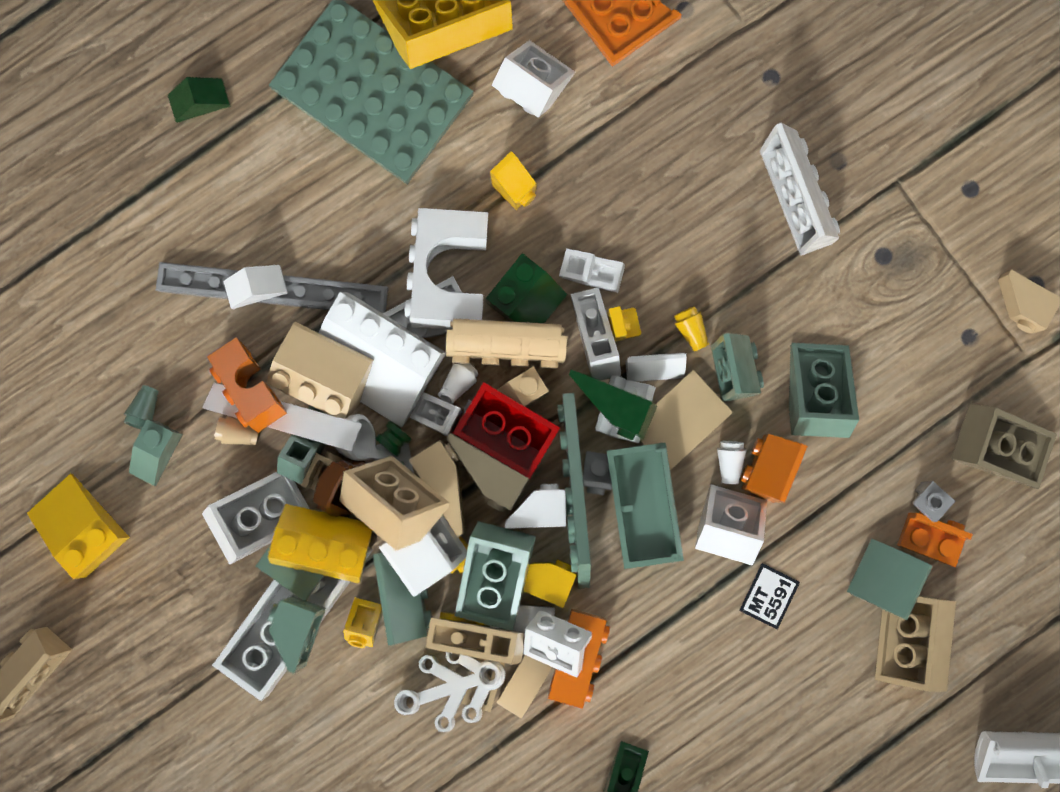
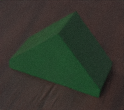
(198, 97)

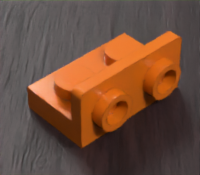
(934, 539)

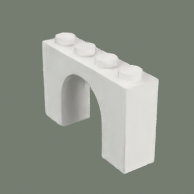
(436, 232)

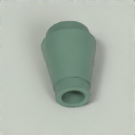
(141, 407)

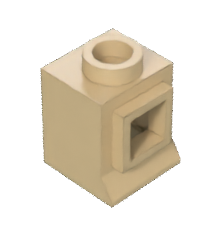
(312, 476)

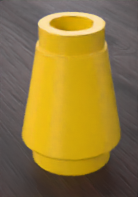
(692, 328)

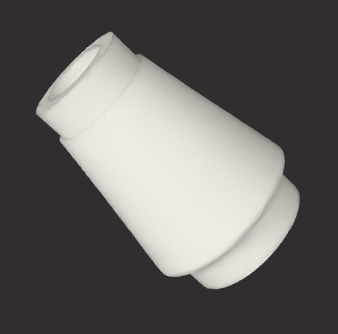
(458, 382)
(731, 460)

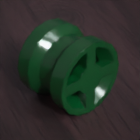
(393, 438)

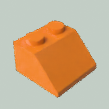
(773, 467)

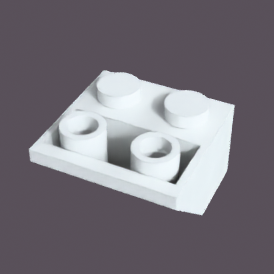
(427, 560)

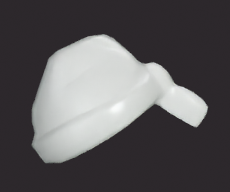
(365, 443)

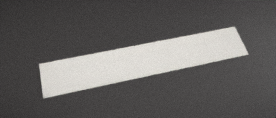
(297, 421)

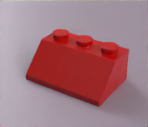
(506, 430)

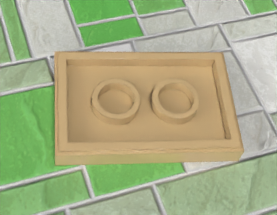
(685, 417)

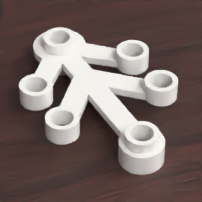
(455, 687)

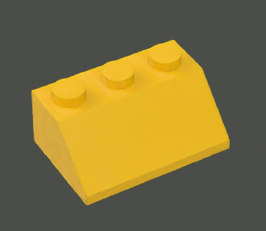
(320, 543)

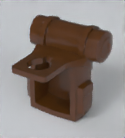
(329, 488)

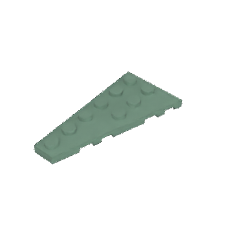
(574, 493)

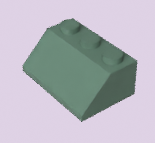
(402, 613)

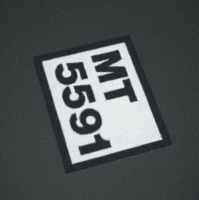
(769, 596)

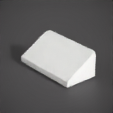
(656, 367)

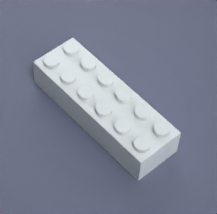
(252, 655)

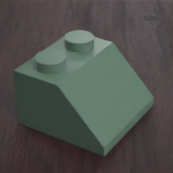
(295, 630)

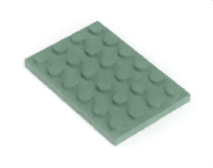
(367, 94)

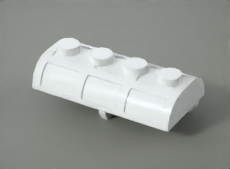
(1018, 757)

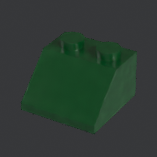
(526, 293)

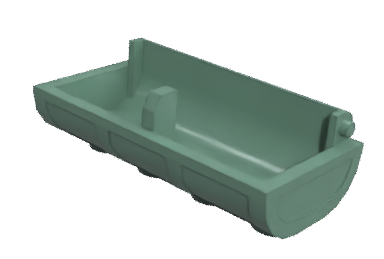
(645, 505)

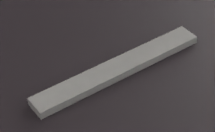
(301, 291)

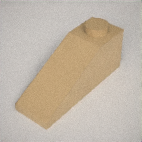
(476, 641)

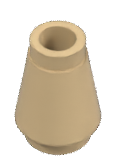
(233, 432)

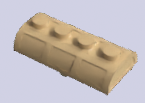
(506, 341)

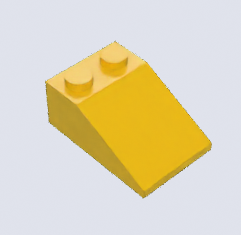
(76, 528)

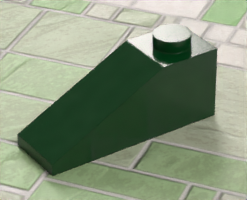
(621, 408)
(626, 769)

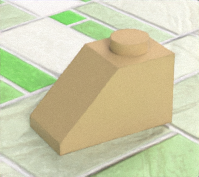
(1028, 302)
(525, 388)

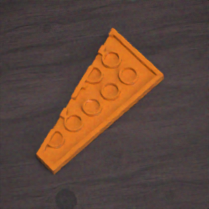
(622, 25)

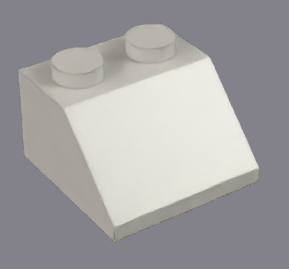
(532, 78)
(541, 509)
(732, 525)

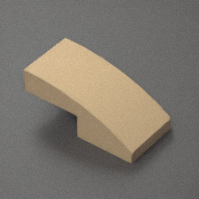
(523, 685)

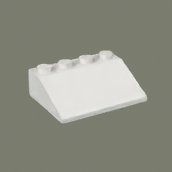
(798, 190)
(401, 358)

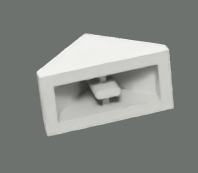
(255, 285)
(436, 414)

